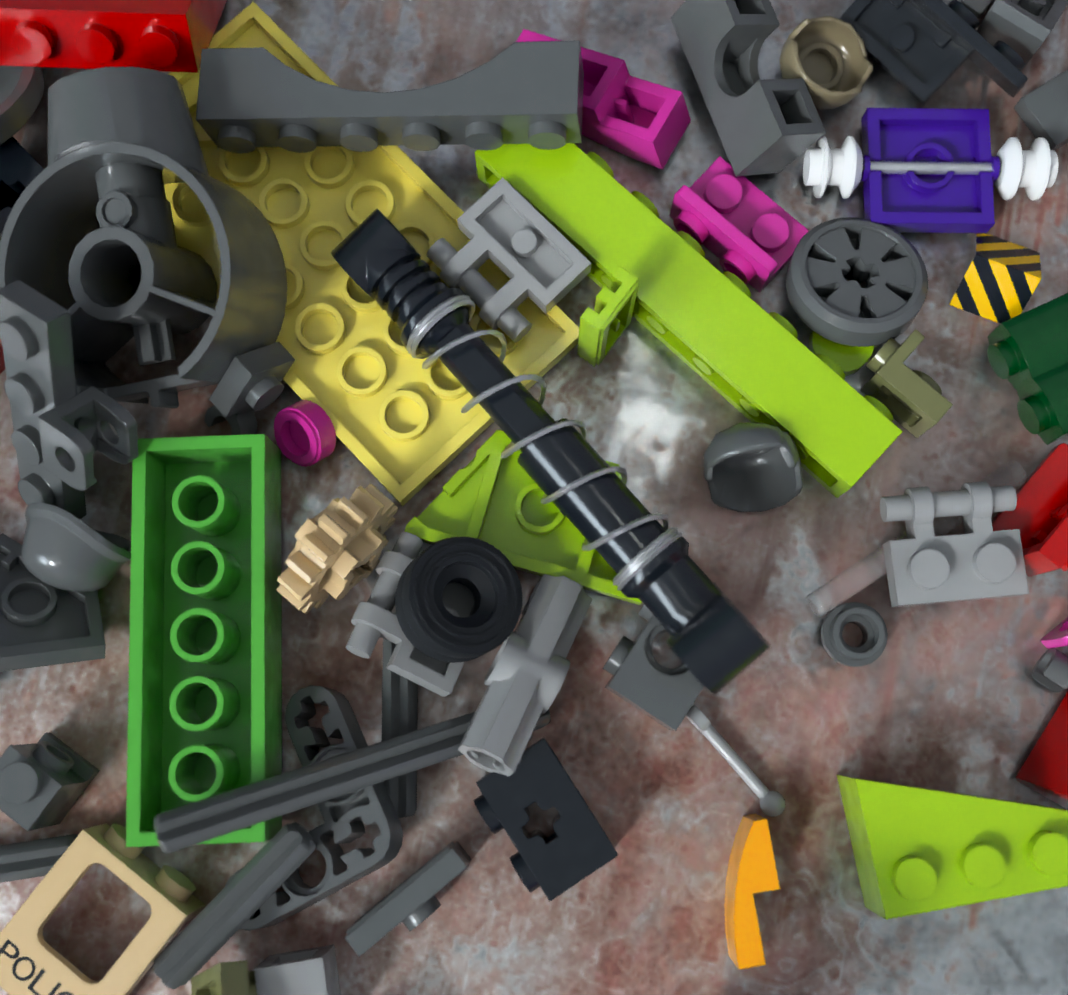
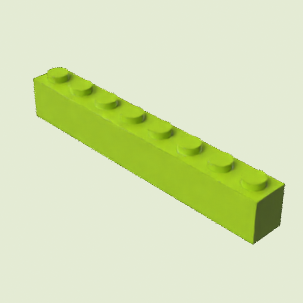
(701, 312)

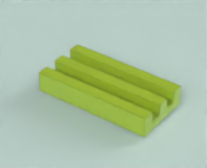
(611, 311)

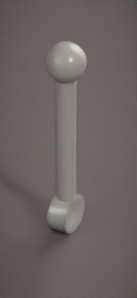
(771, 802)

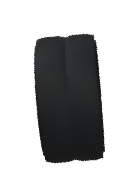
(495, 594)

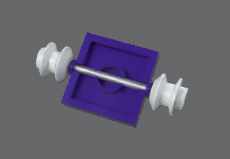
(930, 169)

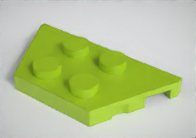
(503, 507)

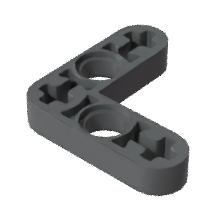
(341, 814)

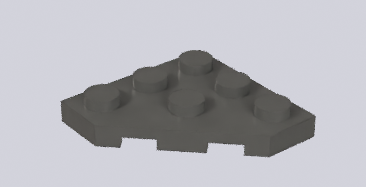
(41, 621)

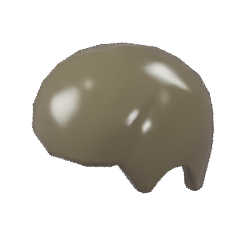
(829, 60)

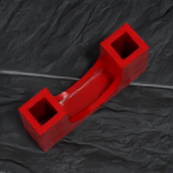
(107, 33)

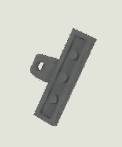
(51, 423)

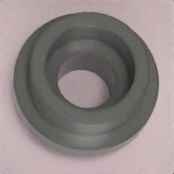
(872, 628)

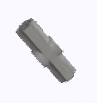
(526, 675)

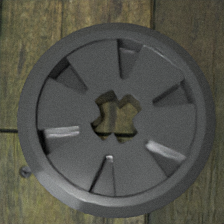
(841, 307)

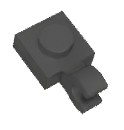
(249, 386)

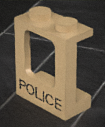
(36, 968)

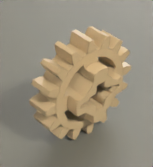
(337, 548)

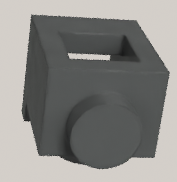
(42, 781)

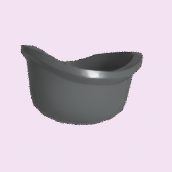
(69, 552)

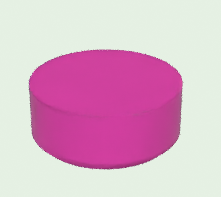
(304, 433)

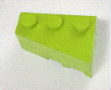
(949, 849)

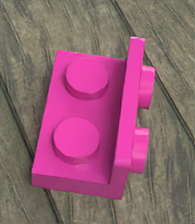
(737, 224)

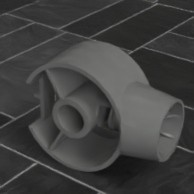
(105, 243)

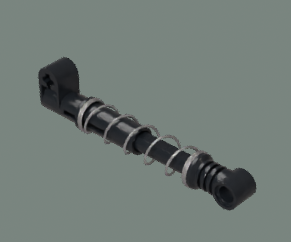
(648, 558)

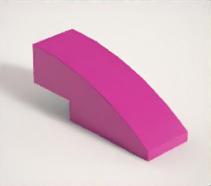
(625, 110)

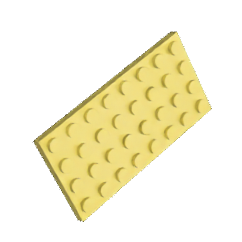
(344, 346)

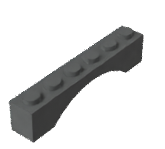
(518, 97)

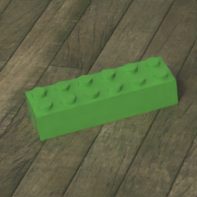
(203, 627)

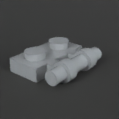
(522, 246)
(953, 566)
(376, 621)

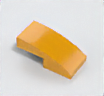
(748, 872)

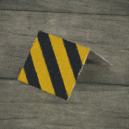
(998, 279)

